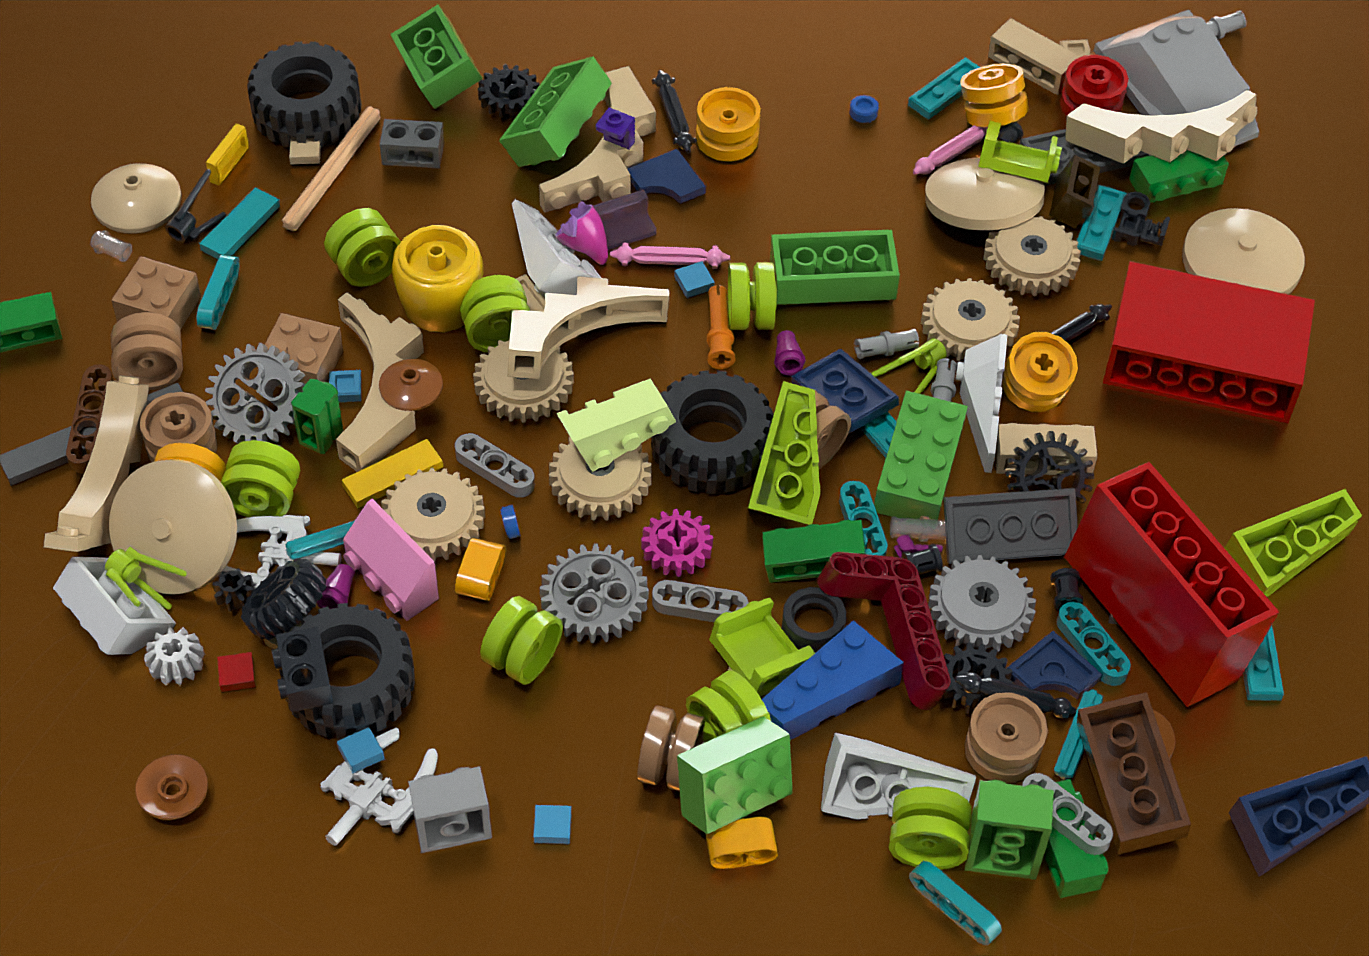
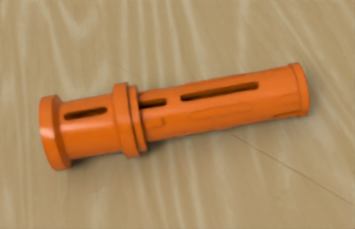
(720, 336)

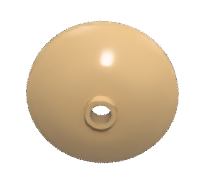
(136, 198)

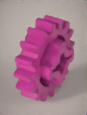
(693, 541)

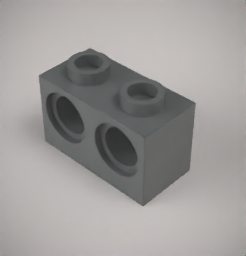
(412, 143)

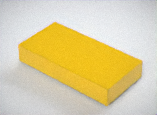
(227, 154)

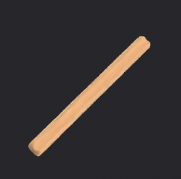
(331, 169)

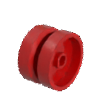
(1095, 82)

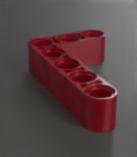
(908, 616)

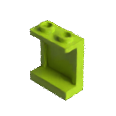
(1018, 159)
(757, 646)

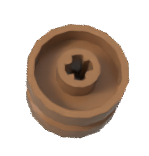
(147, 348)
(177, 419)
(832, 429)
(1005, 737)
(663, 745)

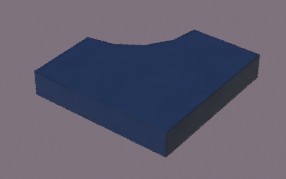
(667, 175)
(1054, 666)

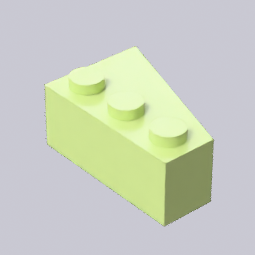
(617, 424)

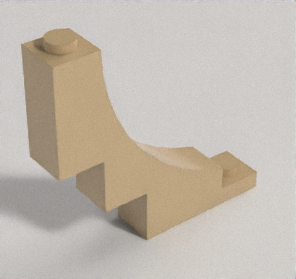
(118, 443)

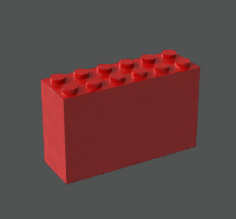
(1210, 342)
(1169, 583)

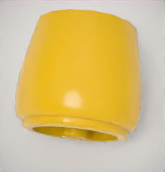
(434, 274)

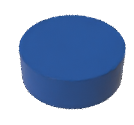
(864, 109)
(510, 522)

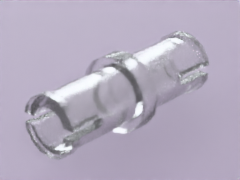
(918, 528)

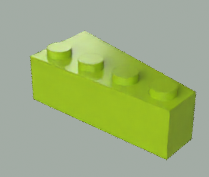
(1293, 540)

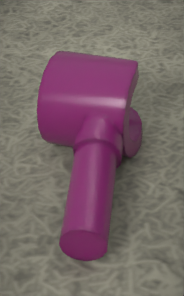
(906, 544)

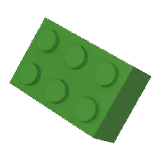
(436, 56)
(735, 774)
(1009, 829)

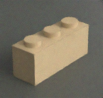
(1036, 55)
(1012, 436)

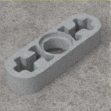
(500, 477)
(691, 591)
(1093, 823)

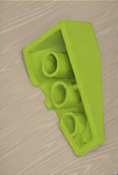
(789, 466)

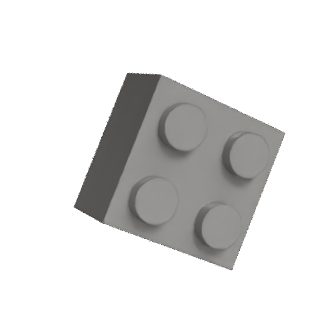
(450, 809)

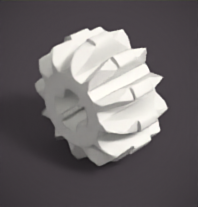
(174, 656)

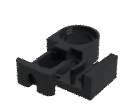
(1135, 224)

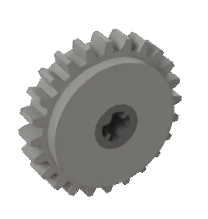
(982, 603)

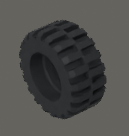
(301, 70)
(711, 464)
(379, 697)

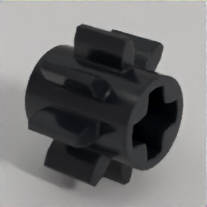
(233, 589)

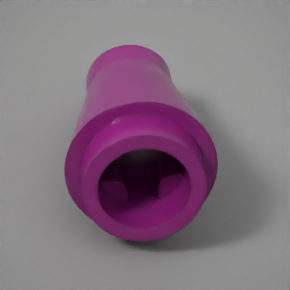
(788, 356)
(337, 587)

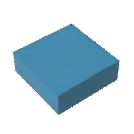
(694, 279)
(348, 384)
(360, 750)
(552, 824)

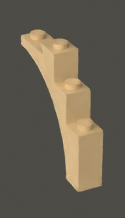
(1123, 135)
(605, 169)
(594, 306)
(378, 425)

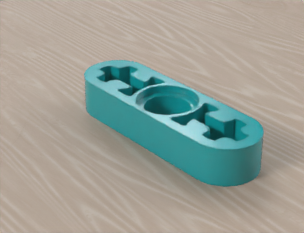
(218, 292)
(864, 510)
(1091, 628)
(955, 903)

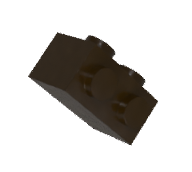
(1075, 191)

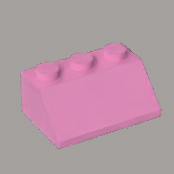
(391, 562)

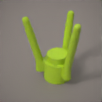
(924, 356)
(124, 567)

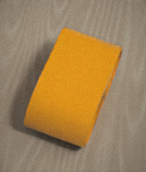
(480, 569)
(742, 843)

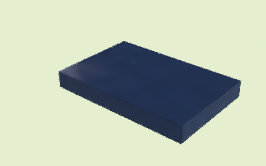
(848, 387)

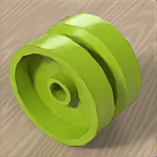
(362, 246)
(753, 296)
(489, 310)
(260, 478)
(521, 640)
(726, 704)
(930, 827)

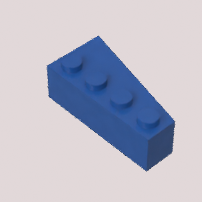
(834, 678)

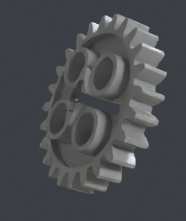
(239, 419)
(595, 592)

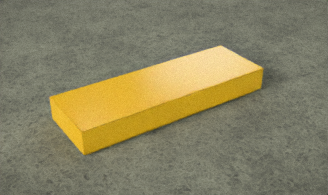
(379, 477)

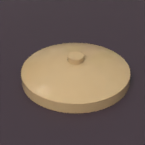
(981, 196)
(1244, 250)
(178, 517)

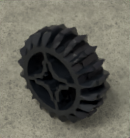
(1044, 459)
(283, 598)

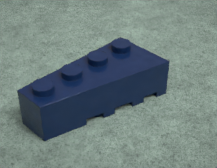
(1295, 813)

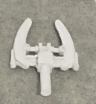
(272, 551)
(367, 798)

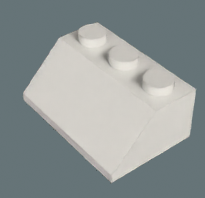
(107, 611)

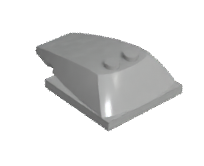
(1177, 68)

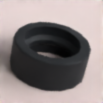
(812, 598)

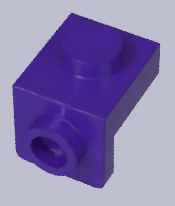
(617, 128)

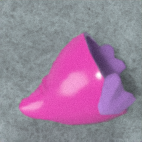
(585, 233)

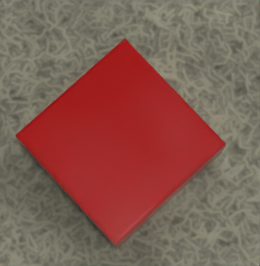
(236, 671)

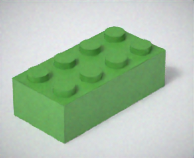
(556, 112)
(835, 266)
(920, 457)

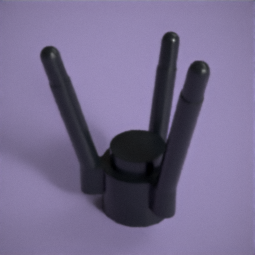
(183, 223)

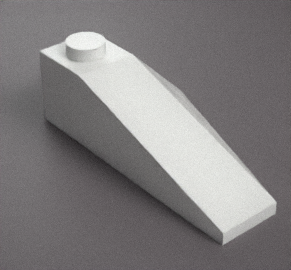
(546, 259)
(982, 393)
(867, 776)

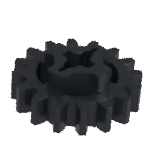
(506, 90)
(974, 661)

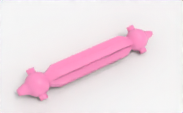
(950, 150)
(669, 255)

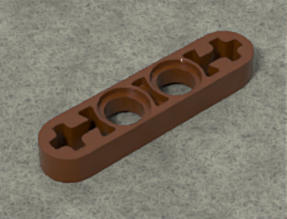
(85, 417)

